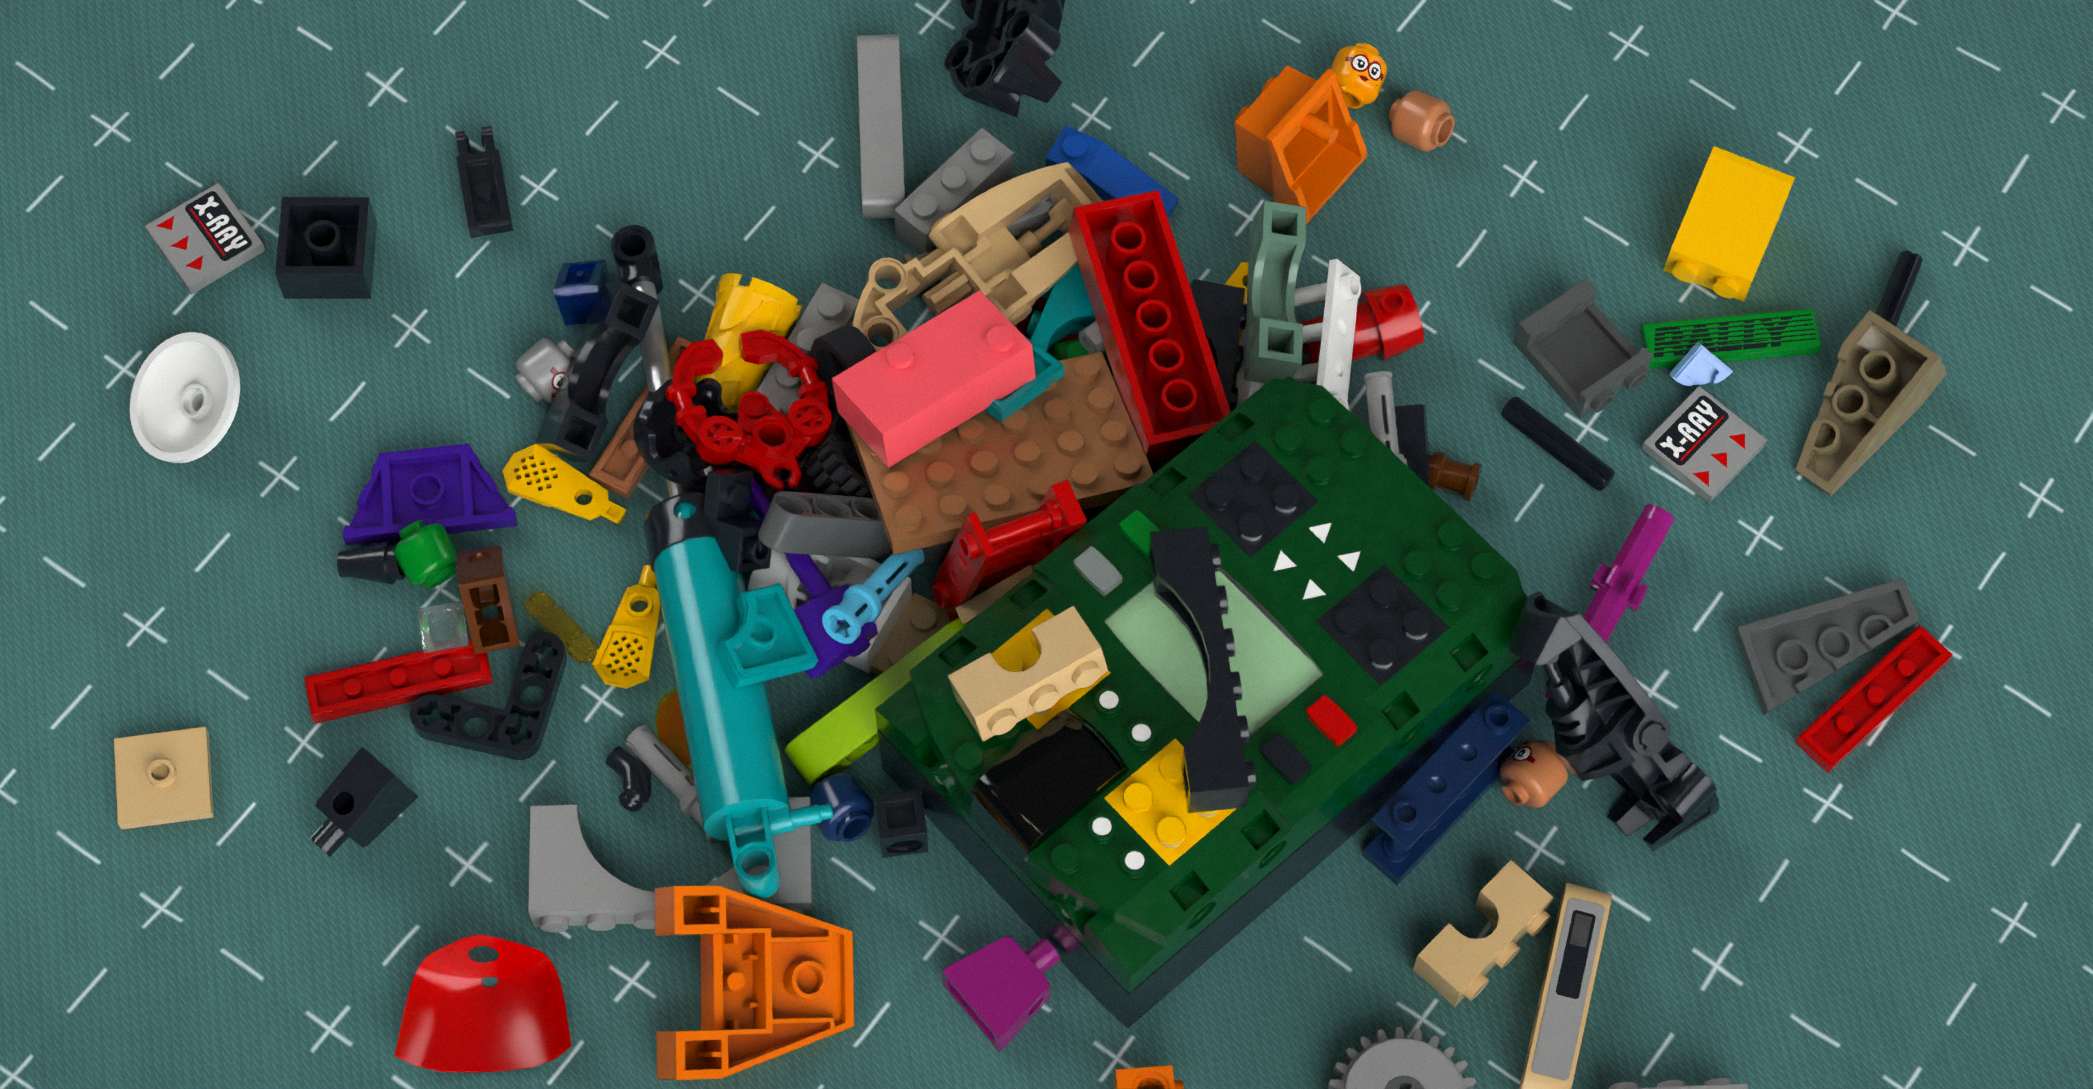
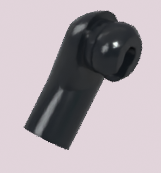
(635, 779)

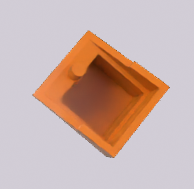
(1299, 139)

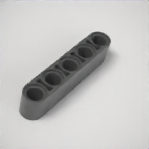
(831, 527)

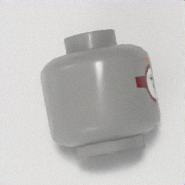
(543, 368)

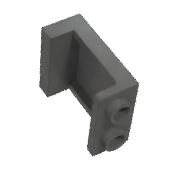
(1581, 351)

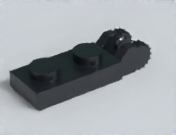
(483, 186)

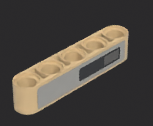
(1566, 988)

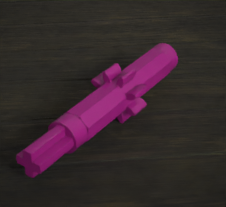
(1620, 584)

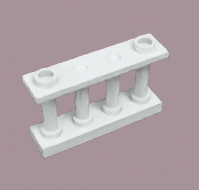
(1334, 332)

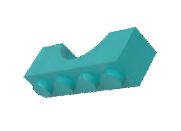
(1065, 313)

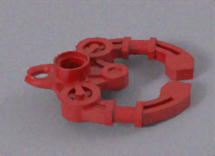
(758, 422)

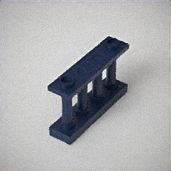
(1444, 788)

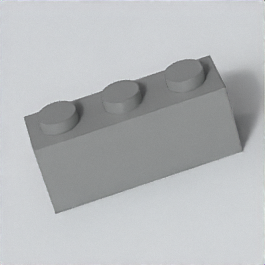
(965, 175)

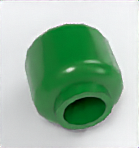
(426, 554)

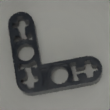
(501, 722)

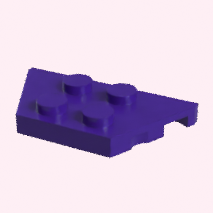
(431, 486)

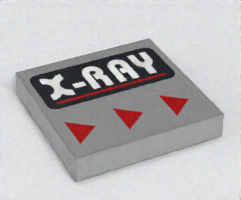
(205, 238)
(1704, 444)

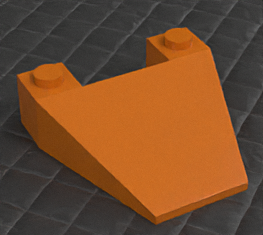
(765, 981)

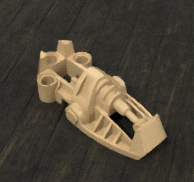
(982, 254)

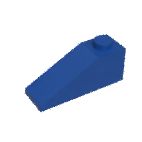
(1104, 168)

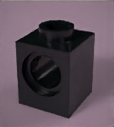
(901, 823)

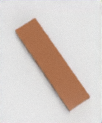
(621, 464)

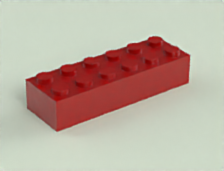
(1148, 322)

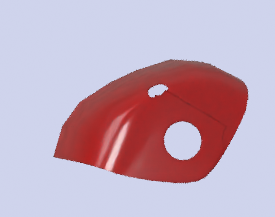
(472, 1028)

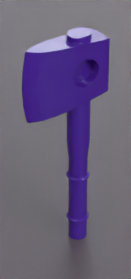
(823, 597)

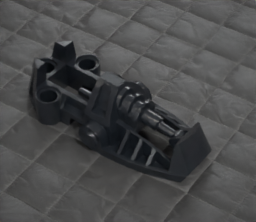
(1006, 52)
(1611, 725)

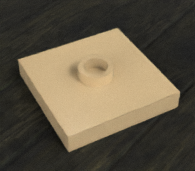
(163, 778)

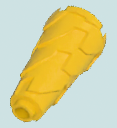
(740, 311)

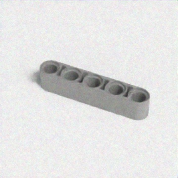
(880, 125)

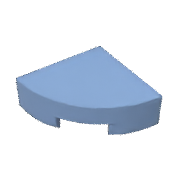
(1700, 368)

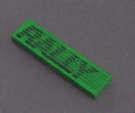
(1733, 337)

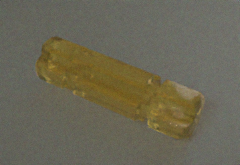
(559, 623)

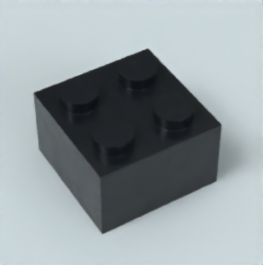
(326, 248)

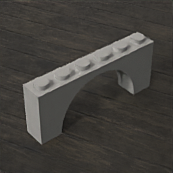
(575, 890)

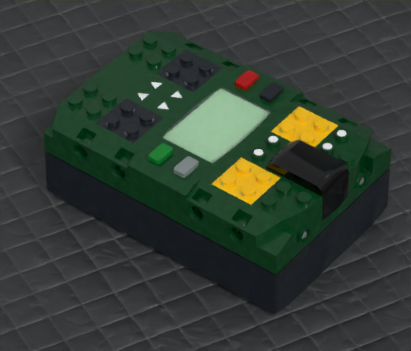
(1359, 649)

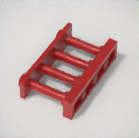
(991, 555)

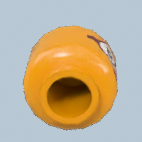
(1359, 74)

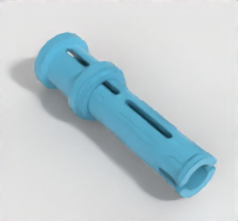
(864, 601)

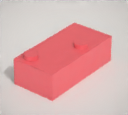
(934, 378)

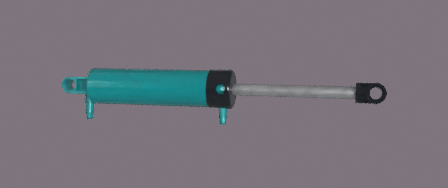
(725, 728)

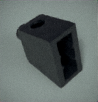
(360, 803)

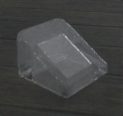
(443, 627)

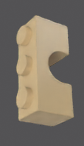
(1001, 698)
(1459, 963)

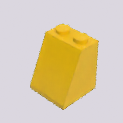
(1728, 224)

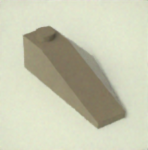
(1872, 393)

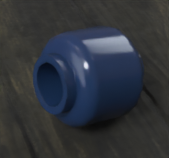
(849, 804)

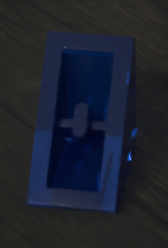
(578, 289)

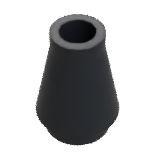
(371, 563)

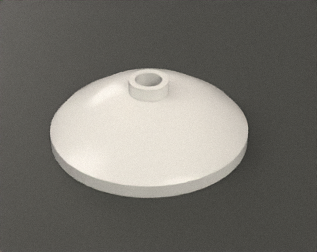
(184, 397)

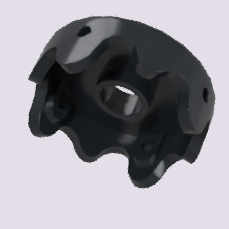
(659, 440)

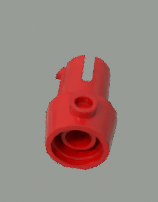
(1384, 324)

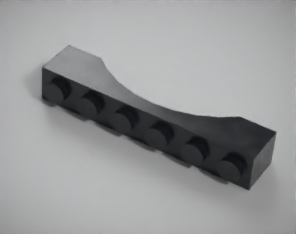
(1214, 757)

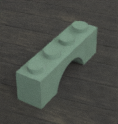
(1272, 331)

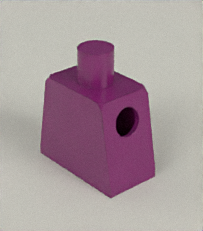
(1002, 986)

